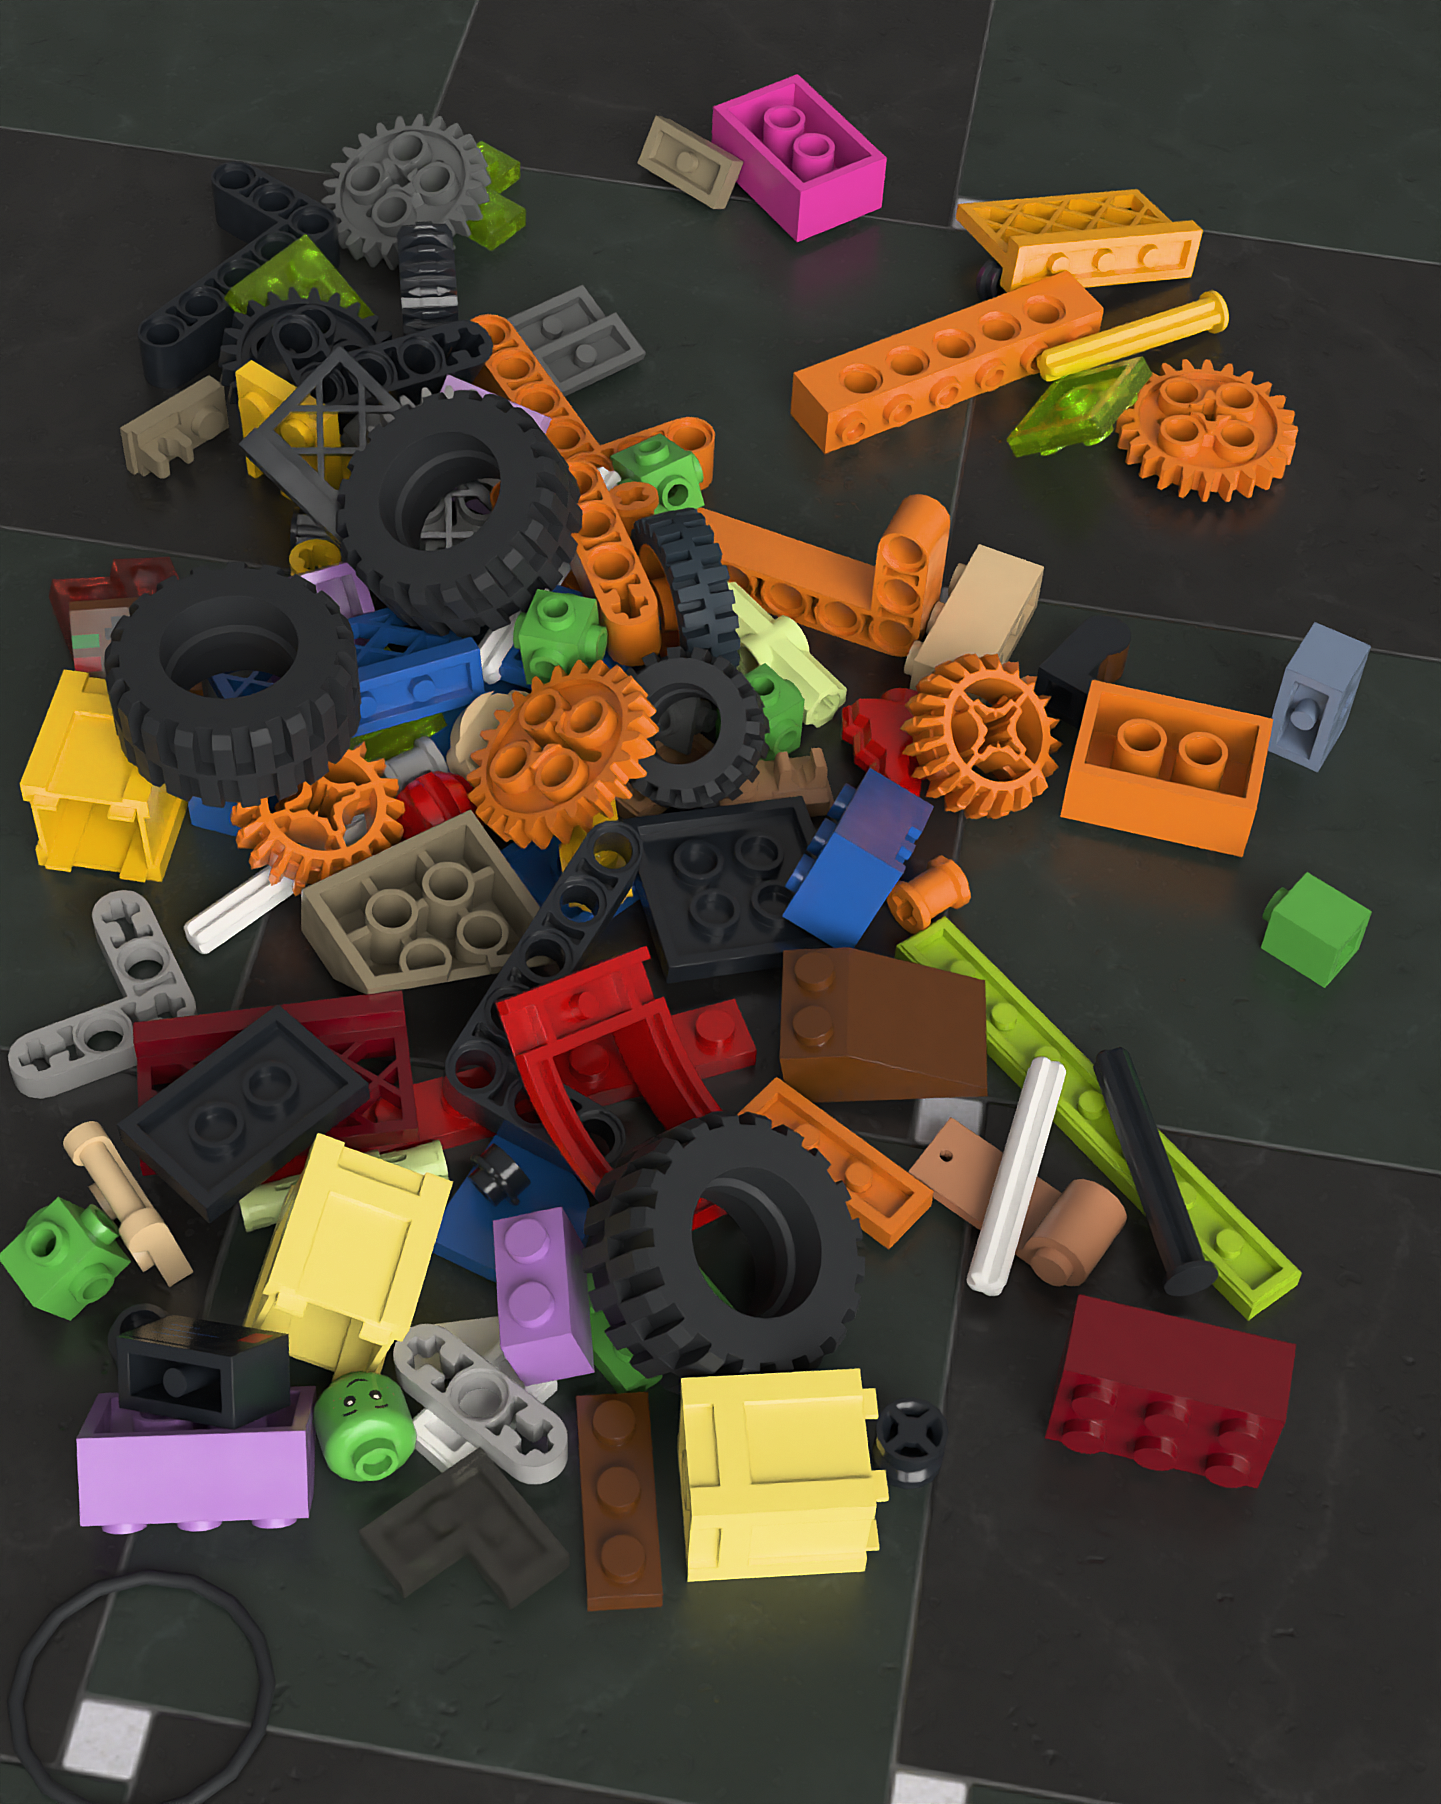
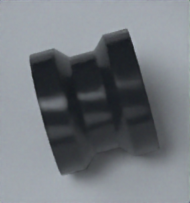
(910, 1424)

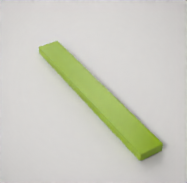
(1247, 1262)

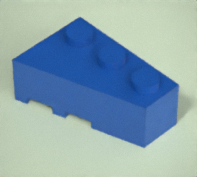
(855, 859)

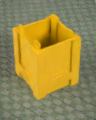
(88, 796)

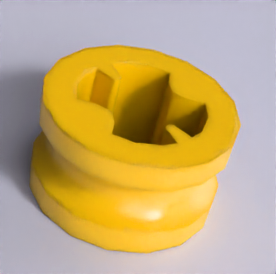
(312, 554)

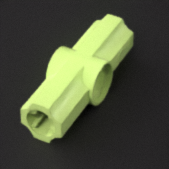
(785, 650)

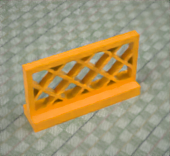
(1083, 235)

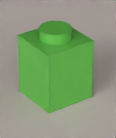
(1314, 928)

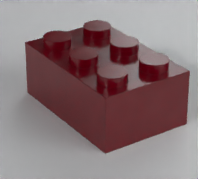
(1170, 1392)

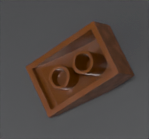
(880, 1028)

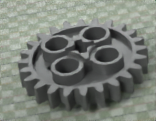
(405, 180)

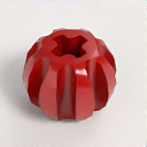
(432, 801)

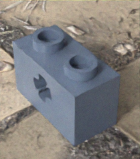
(1316, 696)

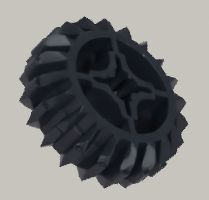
(427, 276)

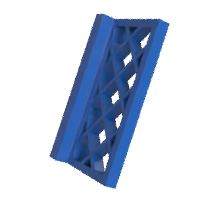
(394, 686)

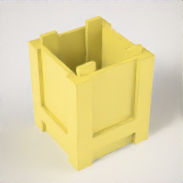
(348, 1258)
(777, 1474)

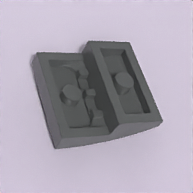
(577, 340)

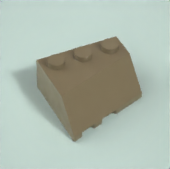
(420, 912)

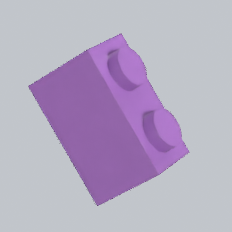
(542, 1297)

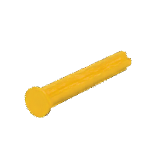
(1134, 337)

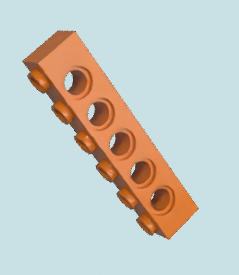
(940, 362)

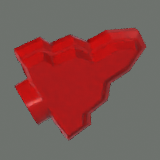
(877, 737)

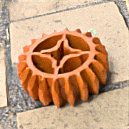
(953, 737)
(354, 792)

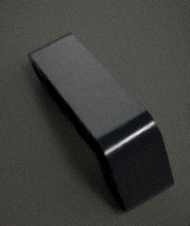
(386, 361)

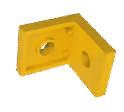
(261, 394)

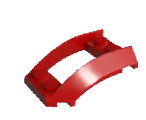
(585, 1006)

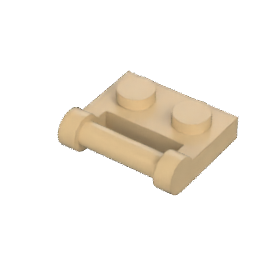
(123, 1198)

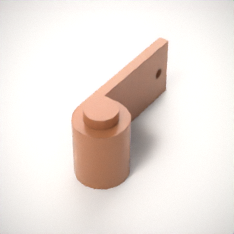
(1061, 1231)

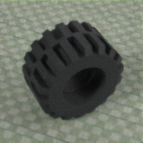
(740, 737)

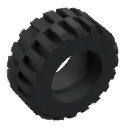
(416, 465)
(246, 743)
(794, 1228)

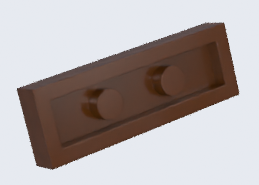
(618, 1502)

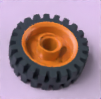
(688, 583)

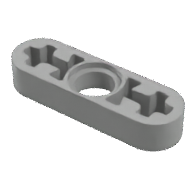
(491, 1433)

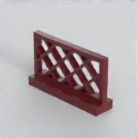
(348, 1026)

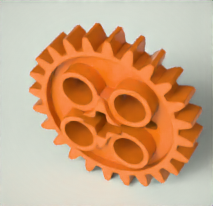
(1208, 431)
(562, 754)

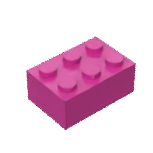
(800, 157)

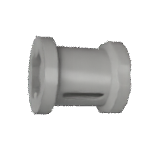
(414, 762)

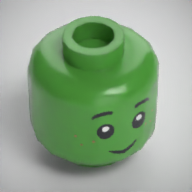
(362, 1423)

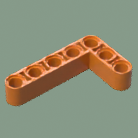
(520, 377)
(859, 602)

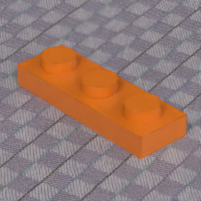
(881, 1191)

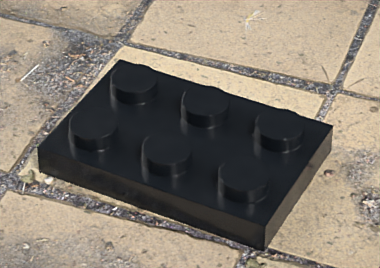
(243, 1112)

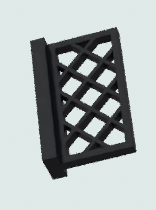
(306, 486)

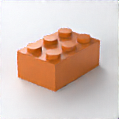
(1167, 768)

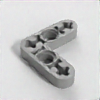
(140, 1002)

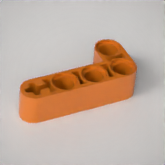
(611, 571)

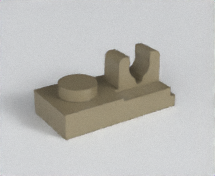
(690, 162)
(175, 428)

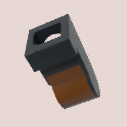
(1090, 653)

